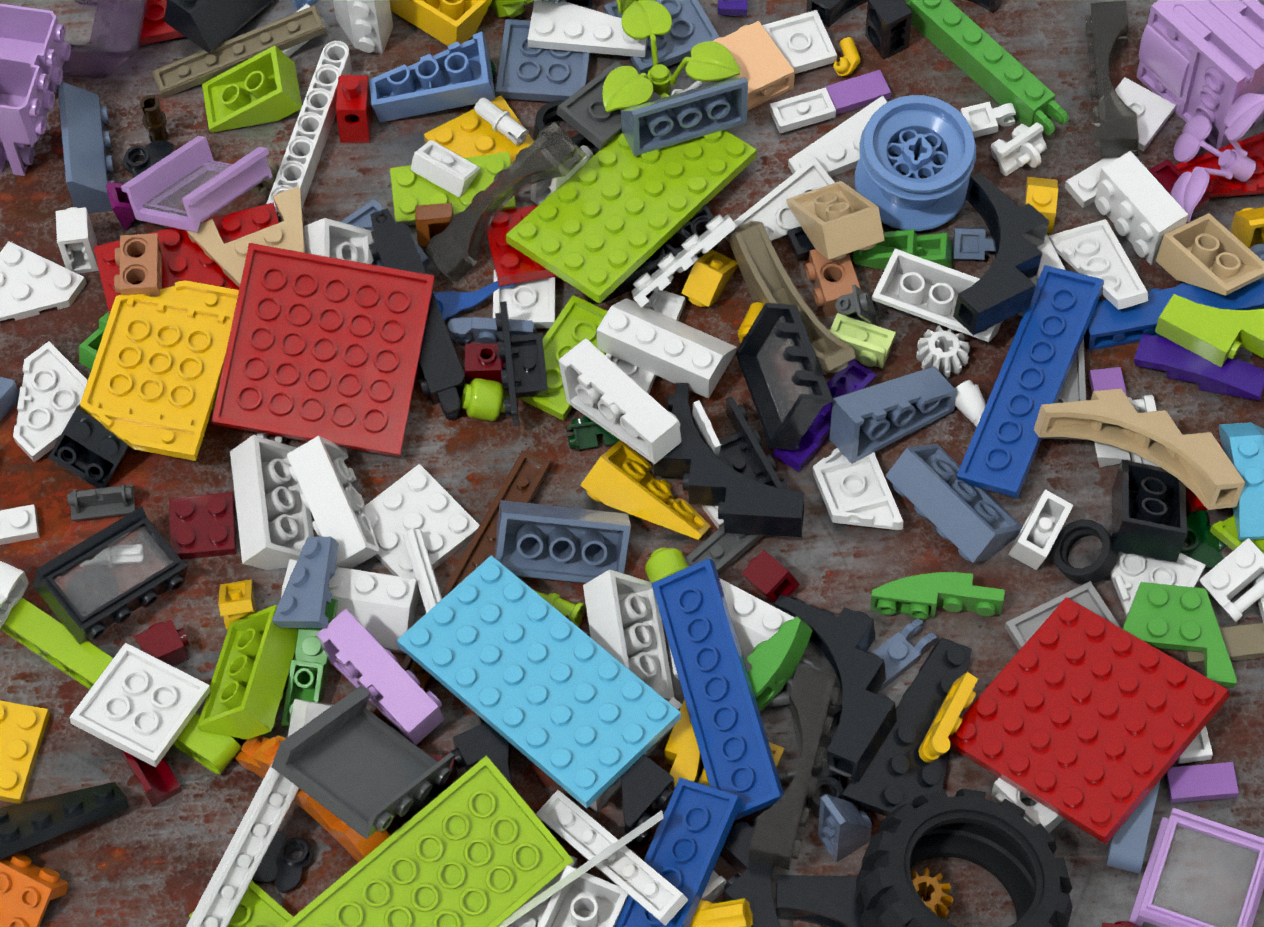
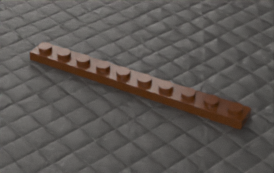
(520, 486)

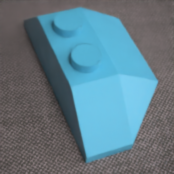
(1245, 449)

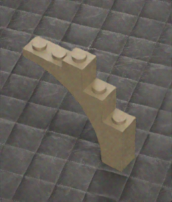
(771, 284)

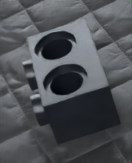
(888, 26)

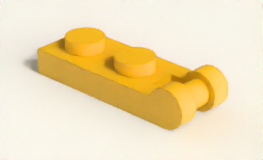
(947, 719)

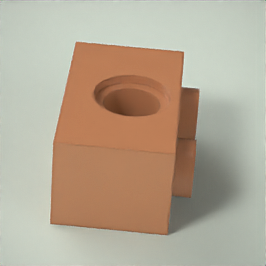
(826, 292)

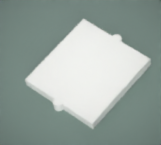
(704, 428)

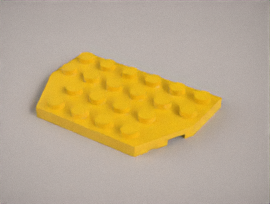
(161, 367)

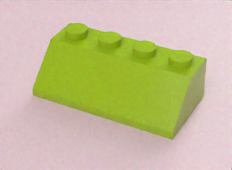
(249, 677)

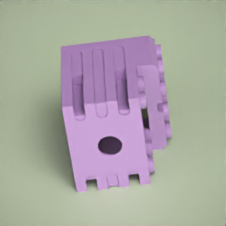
(1204, 57)
(29, 75)

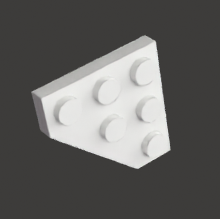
(34, 284)
(46, 400)
(1134, 569)

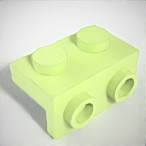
(868, 341)

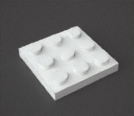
(421, 504)
(140, 704)

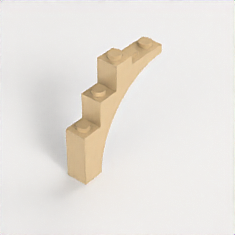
(1152, 435)

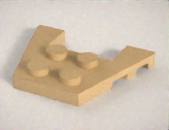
(282, 235)

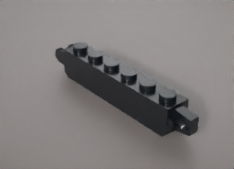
(438, 359)

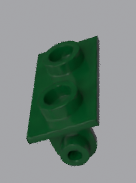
(586, 433)

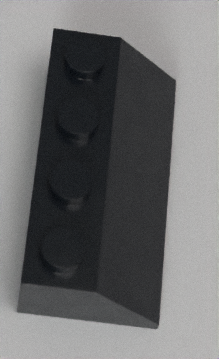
(211, 21)

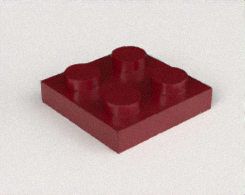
(203, 525)

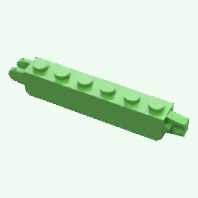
(986, 62)

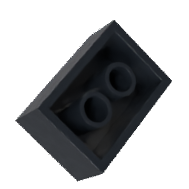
(1148, 512)

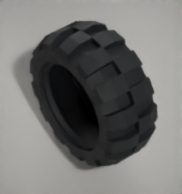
(967, 830)

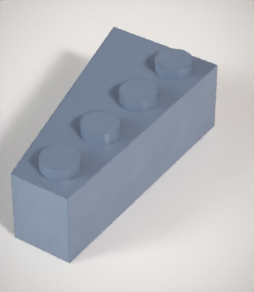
(888, 411)

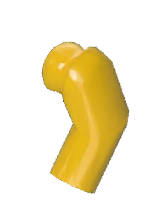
(850, 59)

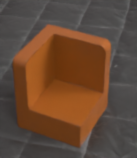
(431, 220)

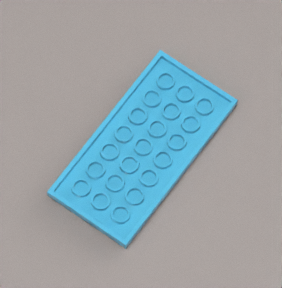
(539, 681)

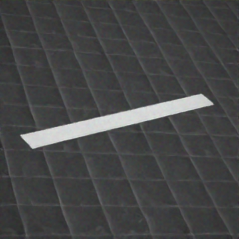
(582, 869)

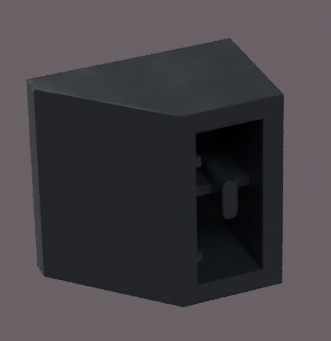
(89, 449)
(644, 794)

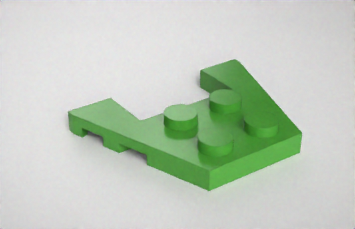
(1182, 621)

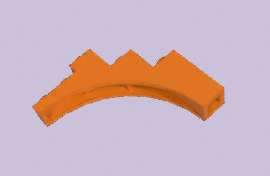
(258, 756)

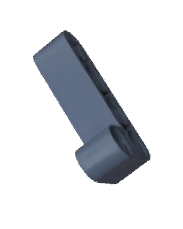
(1130, 841)

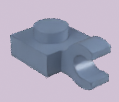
(971, 243)

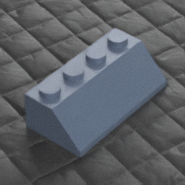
(685, 115)
(85, 147)
(958, 510)
(560, 541)

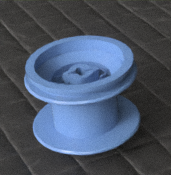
(920, 139)

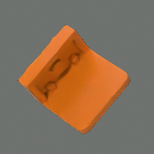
(26, 891)

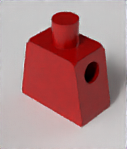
(355, 99)

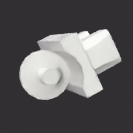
(1021, 150)

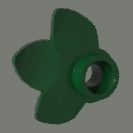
(1203, 544)

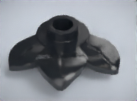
(148, 155)
(279, 866)

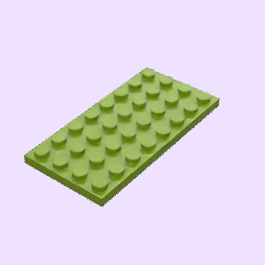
(626, 208)
(451, 865)

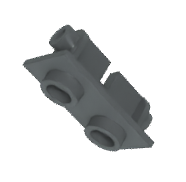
(858, 306)
(101, 502)

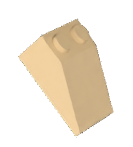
(837, 220)
(1209, 257)

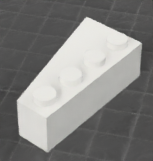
(617, 402)
(333, 500)

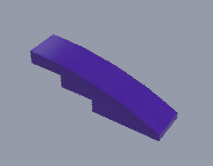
(1232, 379)
(843, 382)

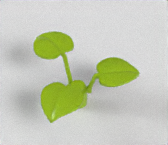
(628, 88)

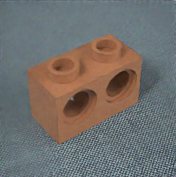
(143, 268)

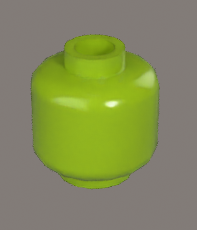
(483, 399)
(664, 563)

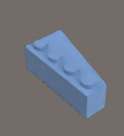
(435, 82)

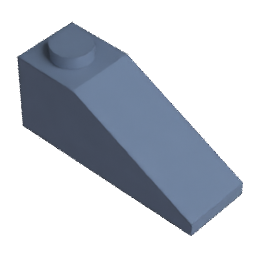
(842, 827)

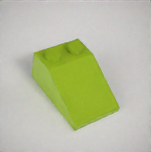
(253, 92)

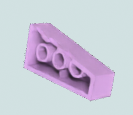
(392, 689)

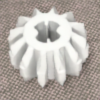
(943, 351)

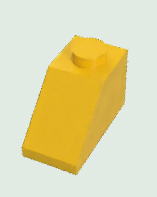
(1043, 196)
(708, 278)

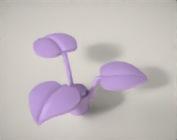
(1234, 163)

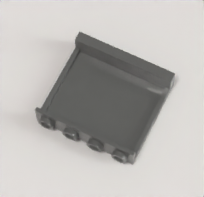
(359, 765)

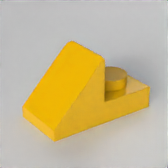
(236, 601)

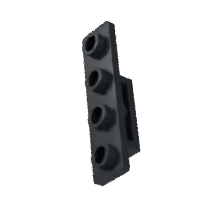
(524, 364)
(744, 451)

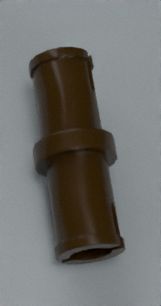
(153, 118)

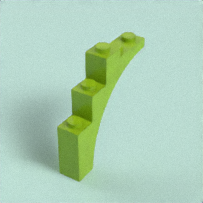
(1211, 330)

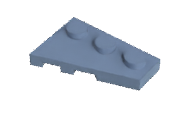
(307, 589)

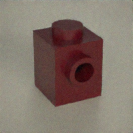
(483, 362)
(770, 577)
(164, 643)

